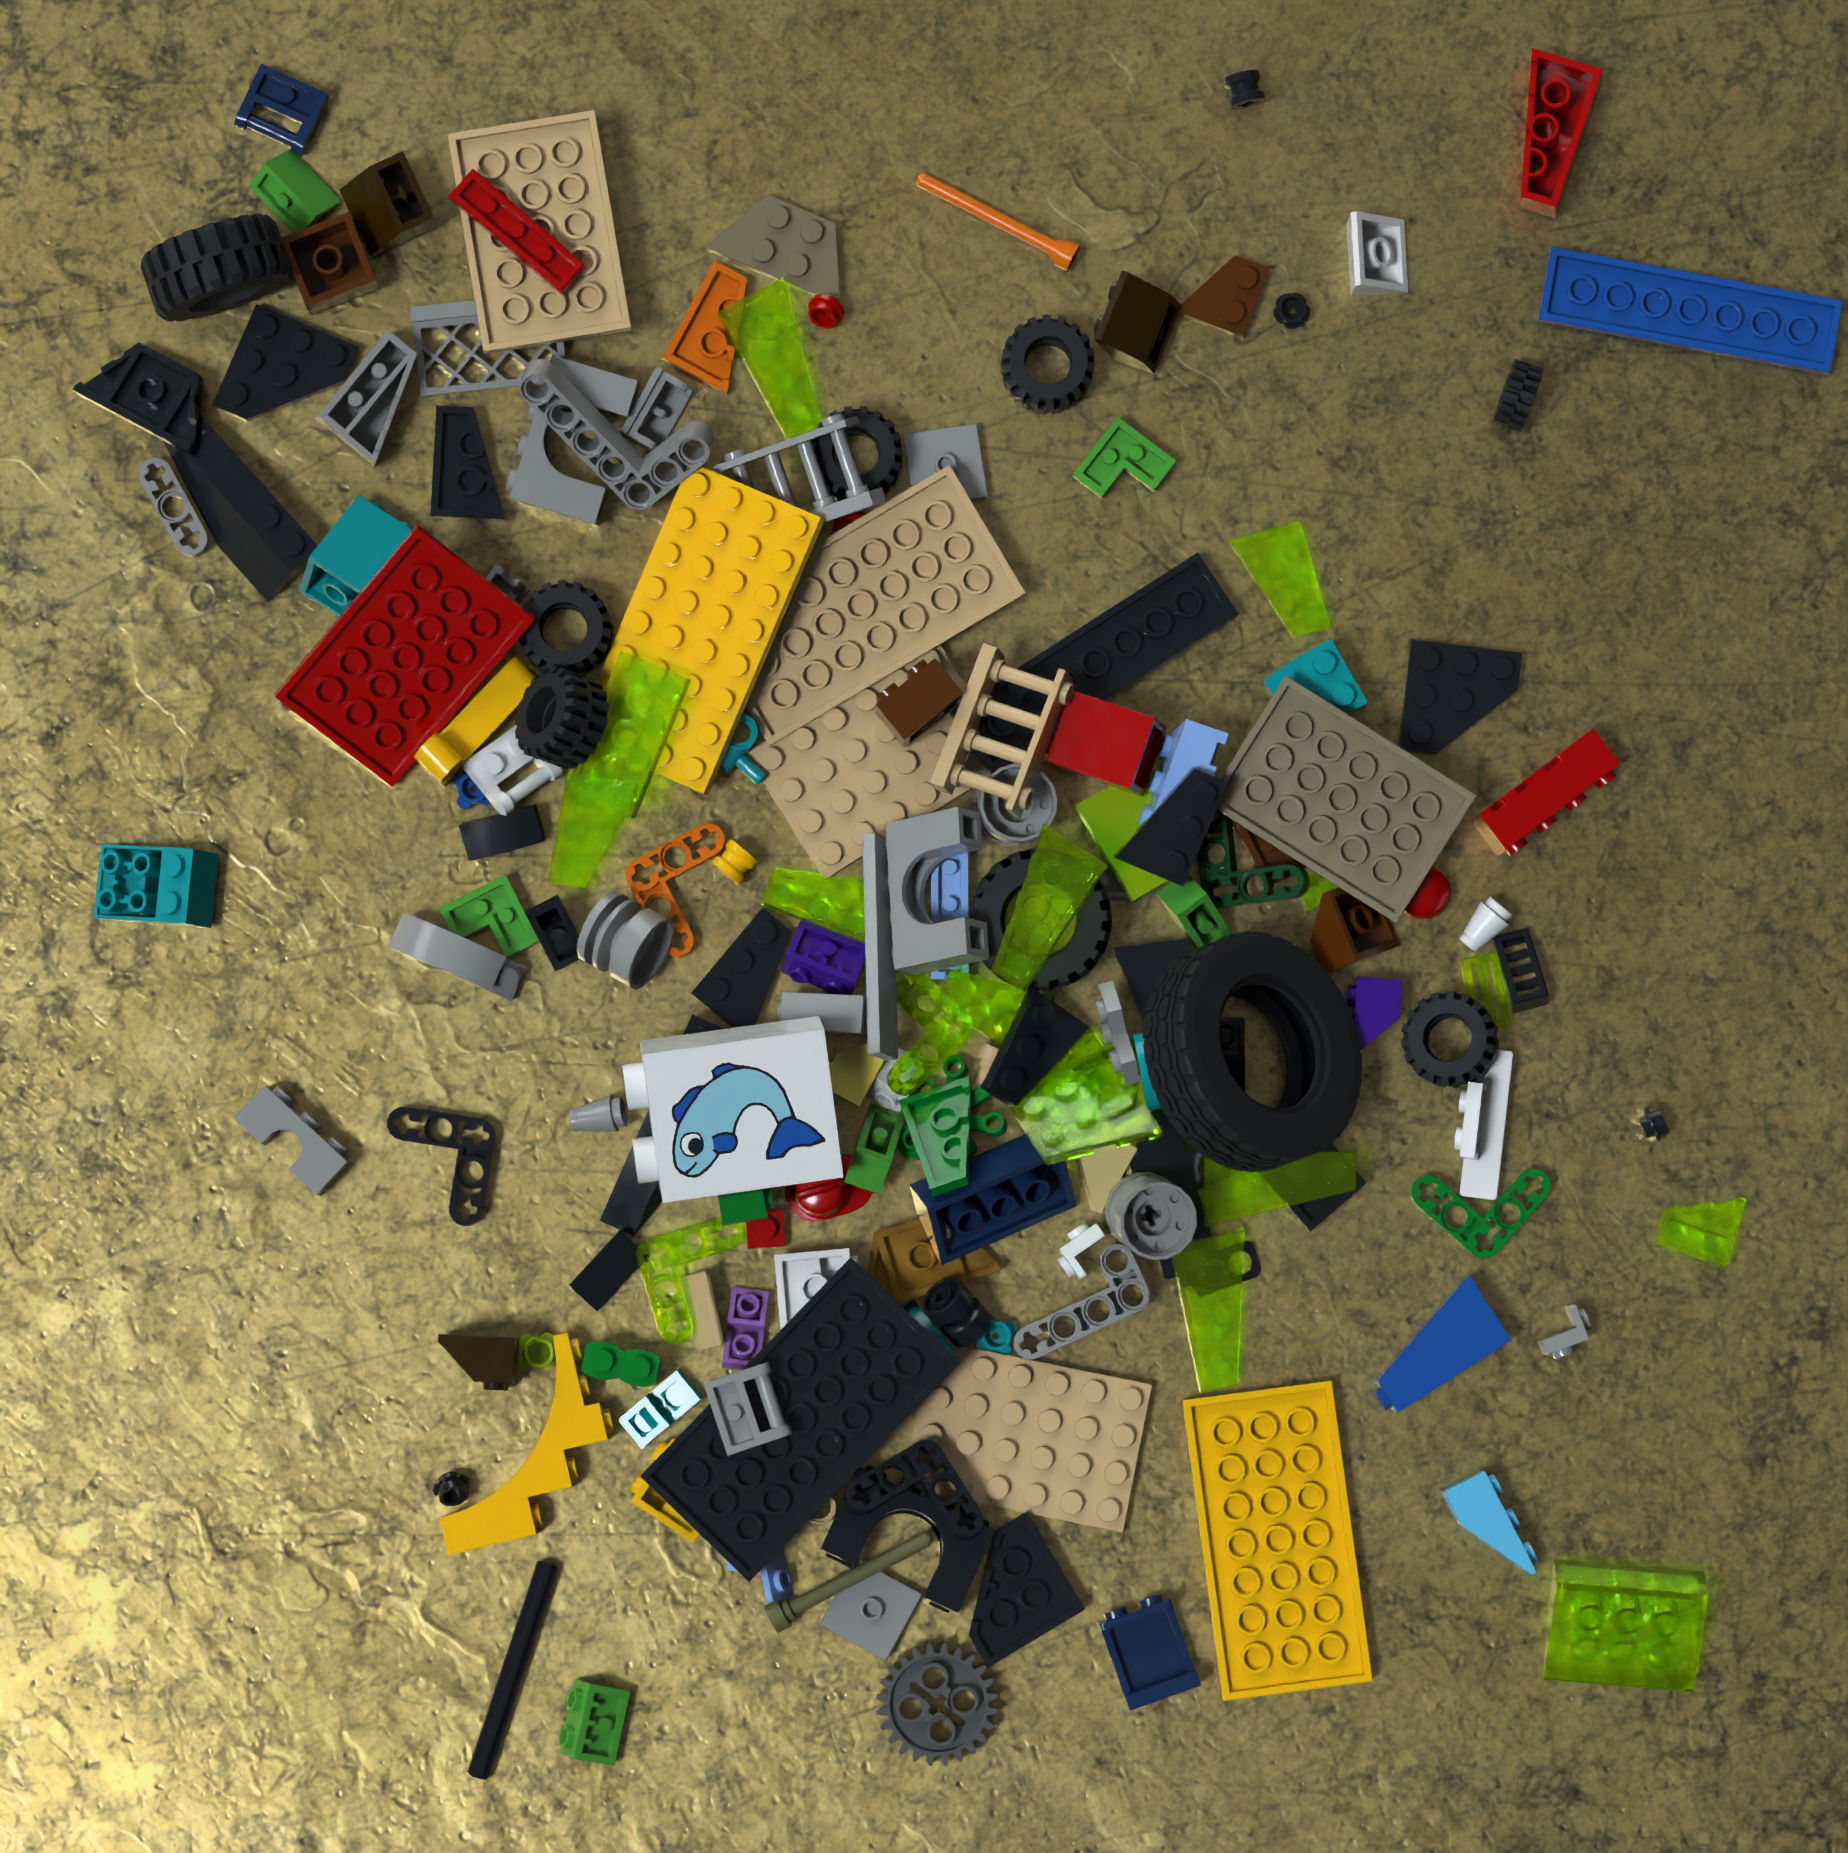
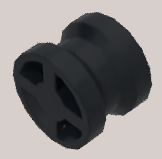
(1244, 89)

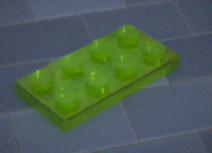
(640, 718)

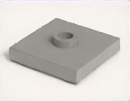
(952, 446)
(872, 1612)

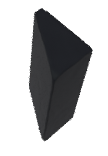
(607, 1271)

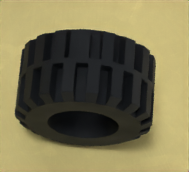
(1047, 333)
(881, 433)
(573, 597)
(561, 717)
(1422, 1021)

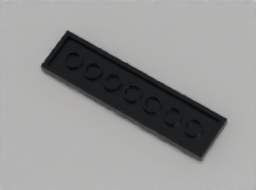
(1117, 647)

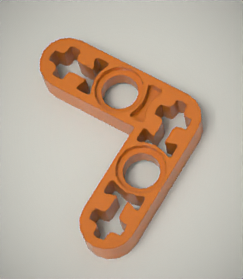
(658, 888)

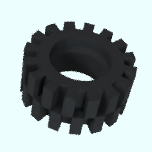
(1518, 395)

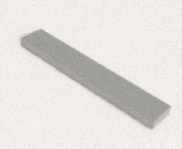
(880, 972)

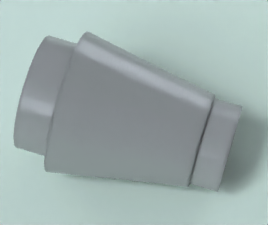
(600, 1116)

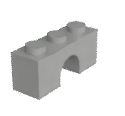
(319, 1159)

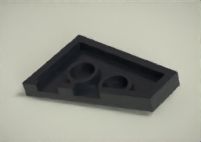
(461, 469)
(1175, 831)
(1031, 1047)

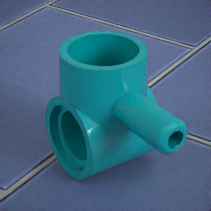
(737, 753)

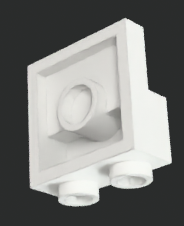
(803, 1275)

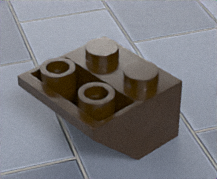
(387, 204)
(1136, 322)

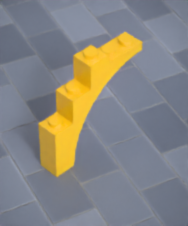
(509, 1510)

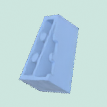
(1185, 748)

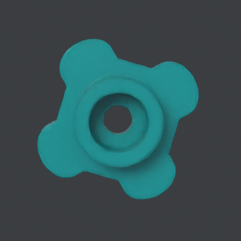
(1002, 1344)

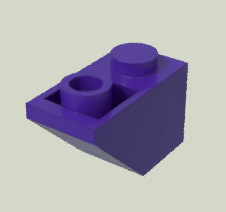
(1374, 1005)

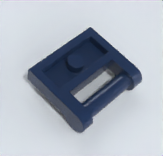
(287, 98)

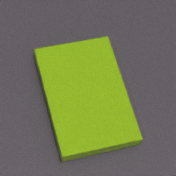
(1112, 821)

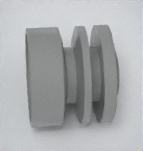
(1004, 827)
(625, 939)
(1168, 1225)

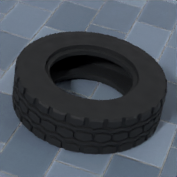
(1190, 1068)

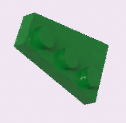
(941, 1133)

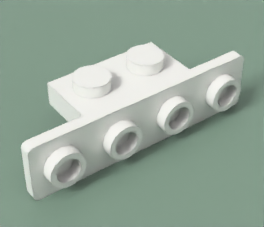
(1484, 1128)

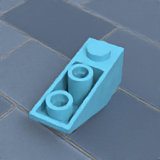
(1481, 1513)

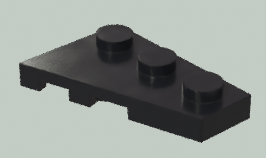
(744, 973)

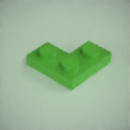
(1122, 450)
(496, 907)

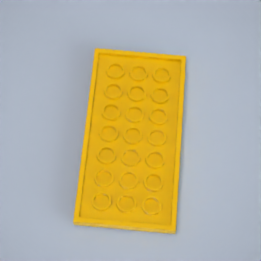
(713, 609)
(1277, 1540)

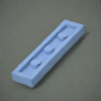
(949, 897)

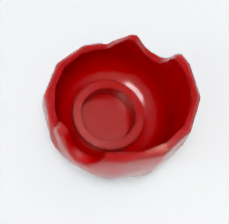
(1431, 896)

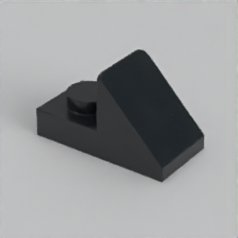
(554, 931)

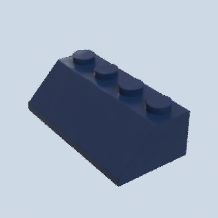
(1005, 1194)

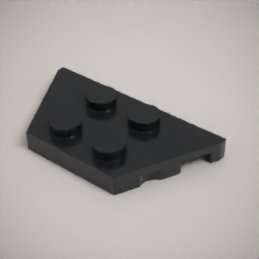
(150, 394)

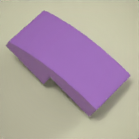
(744, 1327)

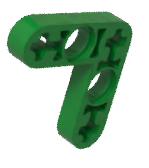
(1474, 1222)

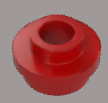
(825, 311)

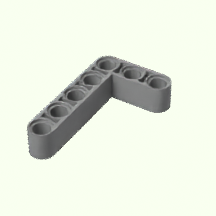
(610, 442)

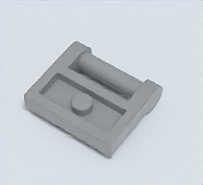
(735, 1413)

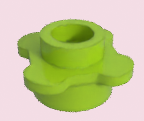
(544, 1359)

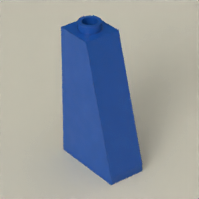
(1446, 1344)

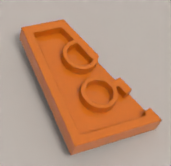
(701, 341)

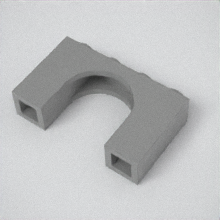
(537, 479)
(912, 853)

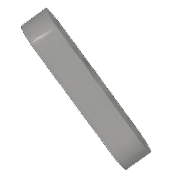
(169, 479)

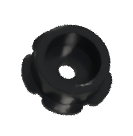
(1293, 300)
(1653, 1123)
(451, 1488)

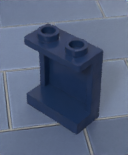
(1148, 1652)

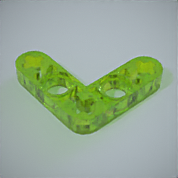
(935, 1035)
(674, 1257)

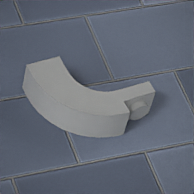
(457, 956)

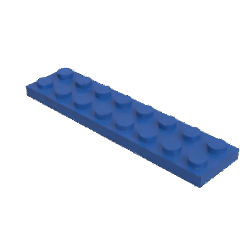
(1690, 310)

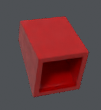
(1106, 743)

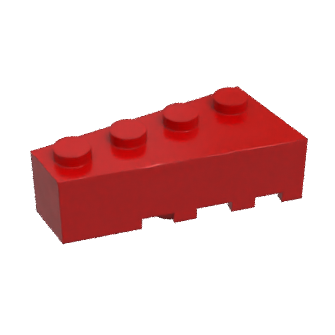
(1556, 122)
(1545, 792)

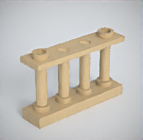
(979, 703)

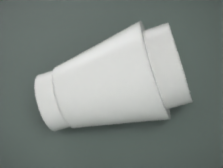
(1485, 924)

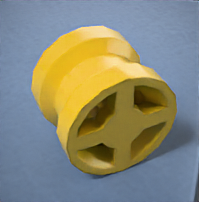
(735, 862)

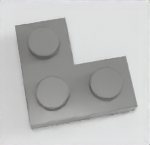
(1115, 1032)

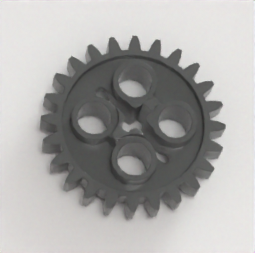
(916, 1731)

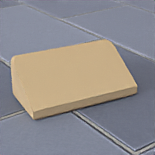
(702, 1310)

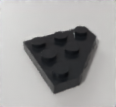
(281, 365)
(1451, 691)
(1019, 1592)

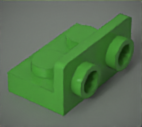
(593, 1722)

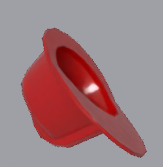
(826, 1198)

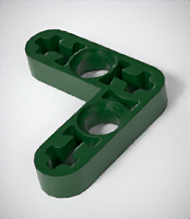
(1227, 872)

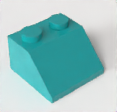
(1324, 674)

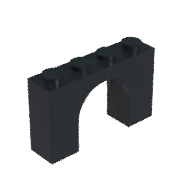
(957, 1558)

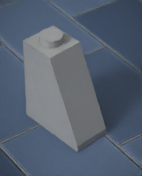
(838, 1013)

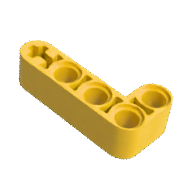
(477, 723)

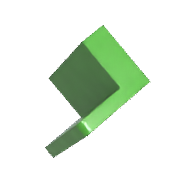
(293, 191)

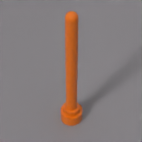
(1060, 251)

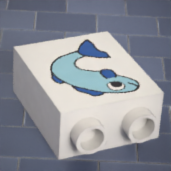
(735, 1109)

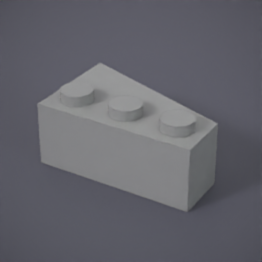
(368, 398)

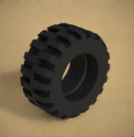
(216, 267)
(1068, 963)

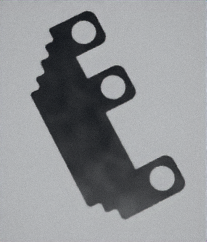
(1169, 1159)

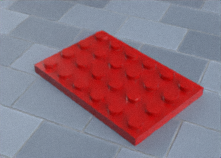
(404, 655)

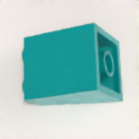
(351, 554)

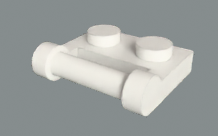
(500, 762)

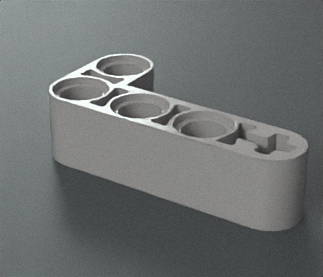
(1078, 1311)

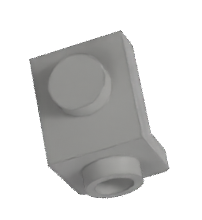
(1562, 1342)

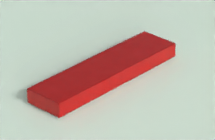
(517, 231)

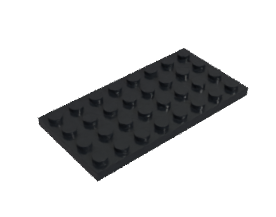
(844, 1383)

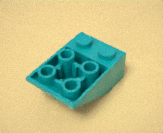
(156, 885)

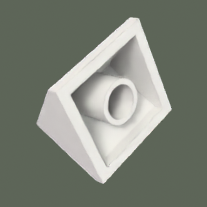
(1376, 254)

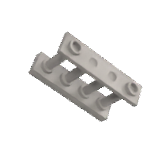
(825, 506)

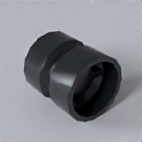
(956, 1311)

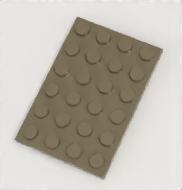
(1342, 799)

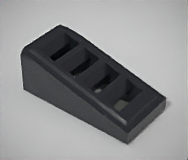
(1529, 1000)

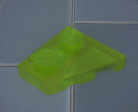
(1701, 1231)

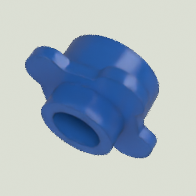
(466, 797)

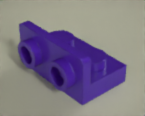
(824, 959)

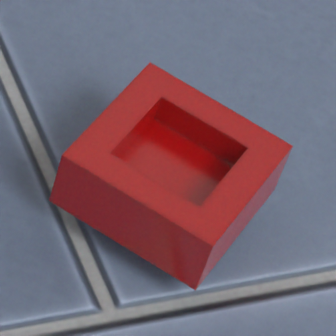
(766, 1232)

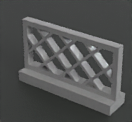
(459, 314)

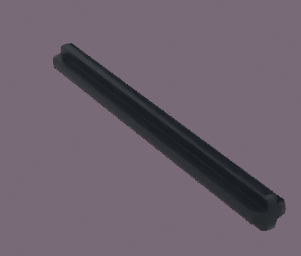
(512, 1670)

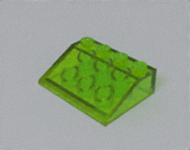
(1624, 1625)

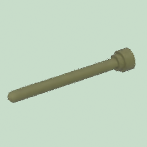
(784, 1612)

